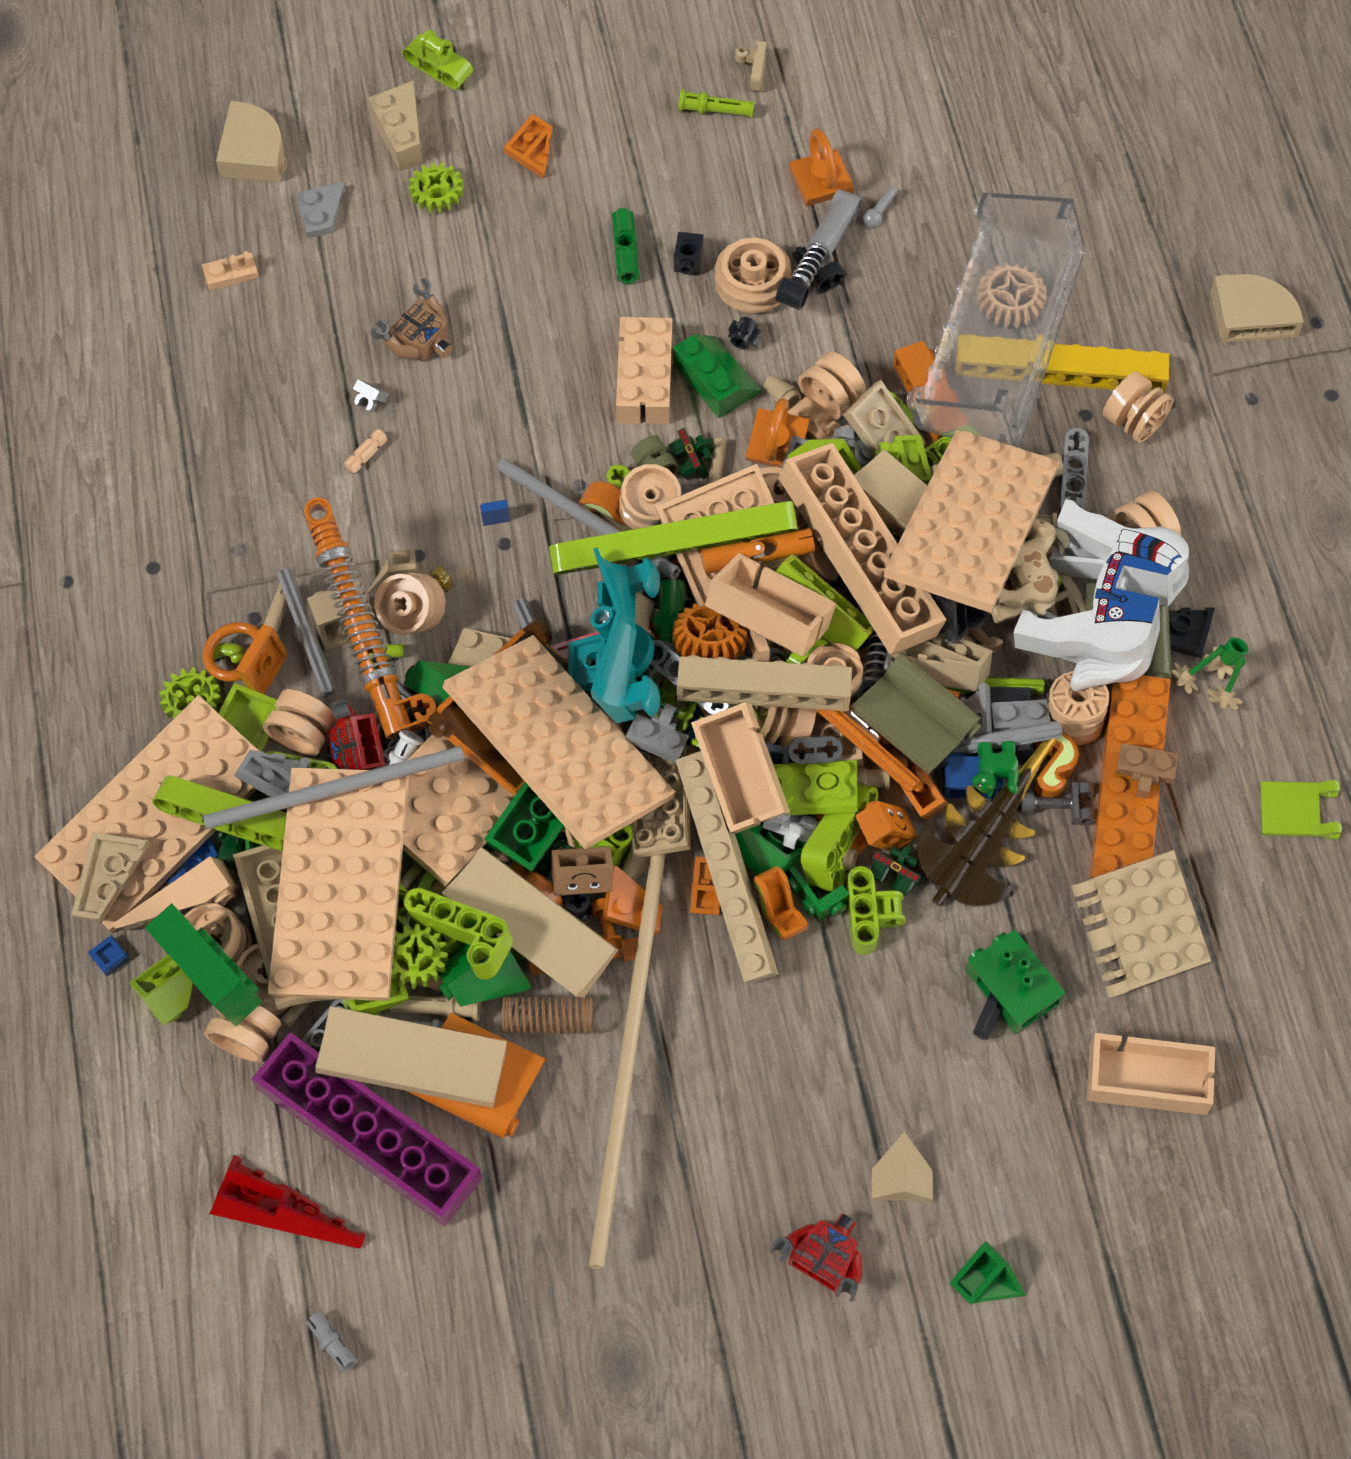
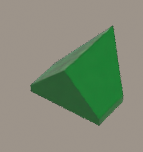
(986, 1277)

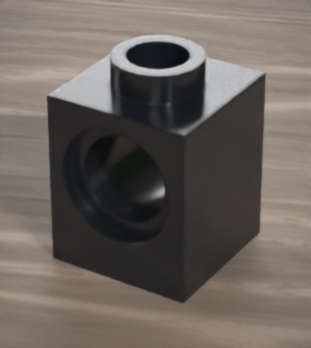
(688, 253)

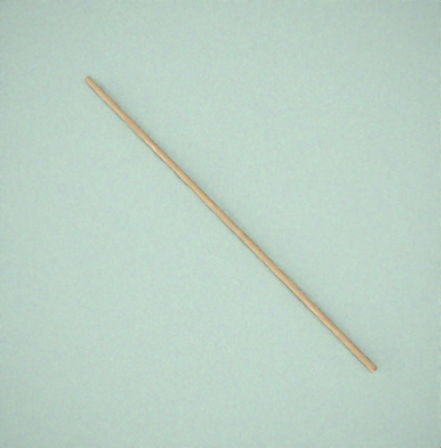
(635, 1008)

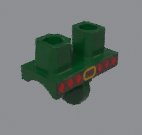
(686, 445)
(907, 878)

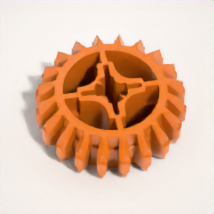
(708, 634)

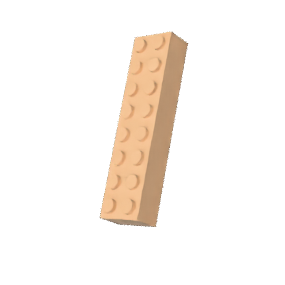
(859, 547)

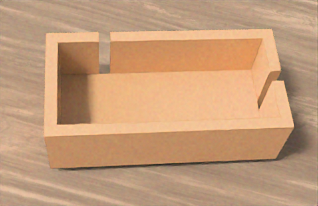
(644, 370)
(778, 608)
(740, 767)
(1151, 1074)

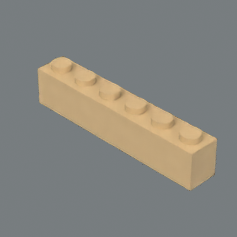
(764, 683)

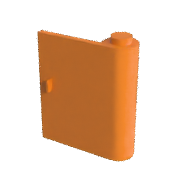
(516, 1079)

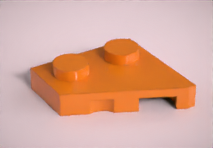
(531, 145)
(626, 903)

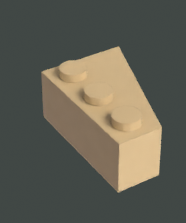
(397, 123)
(952, 665)

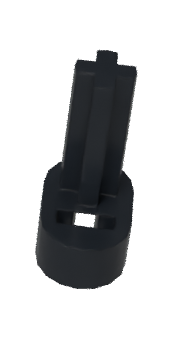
(827, 276)

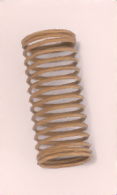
(585, 1022)

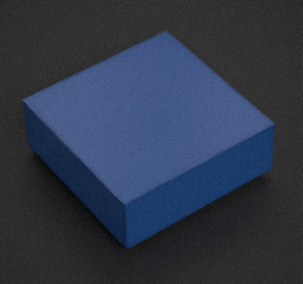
(494, 512)
(108, 955)

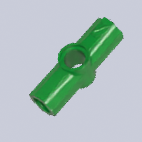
(625, 246)
(671, 604)

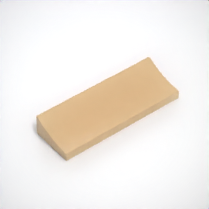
(891, 490)
(260, 878)
(538, 924)
(411, 1057)

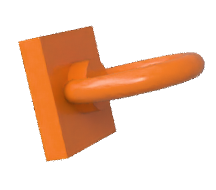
(821, 173)
(773, 434)
(259, 662)

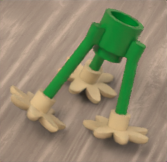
(1221, 660)

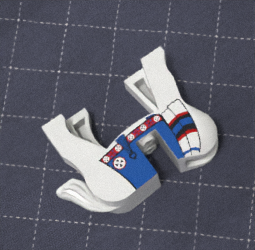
(1134, 575)

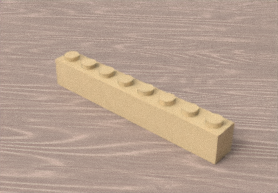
(727, 872)

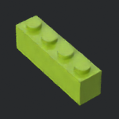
(847, 622)

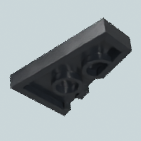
(1190, 630)

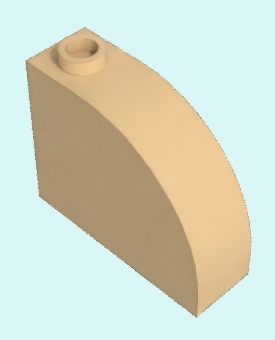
(251, 145)
(1254, 309)

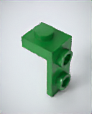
(831, 904)

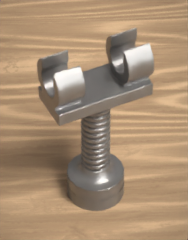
(1077, 791)

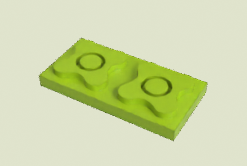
(819, 787)

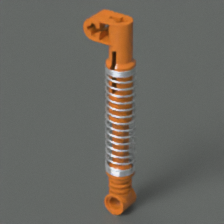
(360, 626)

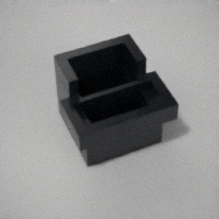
(958, 618)

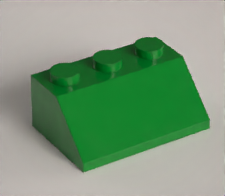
(713, 373)
(524, 829)
(765, 849)

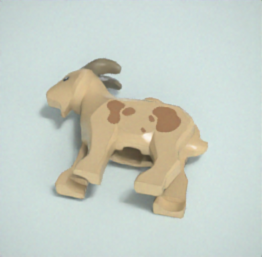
(1032, 575)

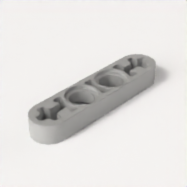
(1074, 475)

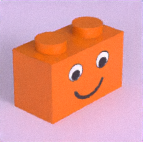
(886, 825)

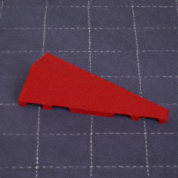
(257, 1201)

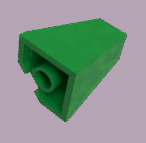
(429, 677)
(466, 989)

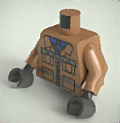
(419, 330)

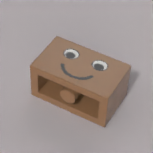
(582, 870)

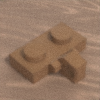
(1146, 766)

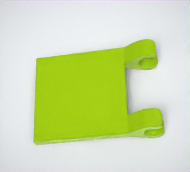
(1295, 809)

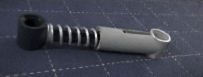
(843, 210)

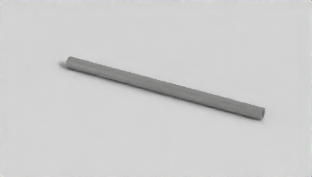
(574, 510)
(333, 787)

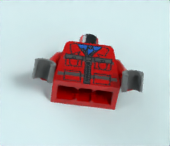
(354, 739)
(825, 1254)

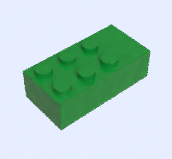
(205, 964)

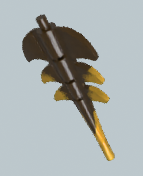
(961, 867)

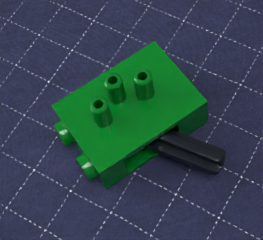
(1013, 983)

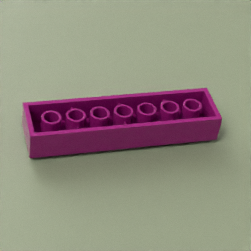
(368, 1130)

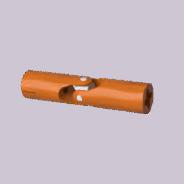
(785, 544)

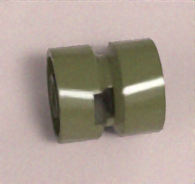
(654, 451)

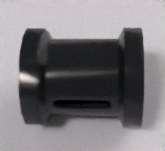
(580, 913)

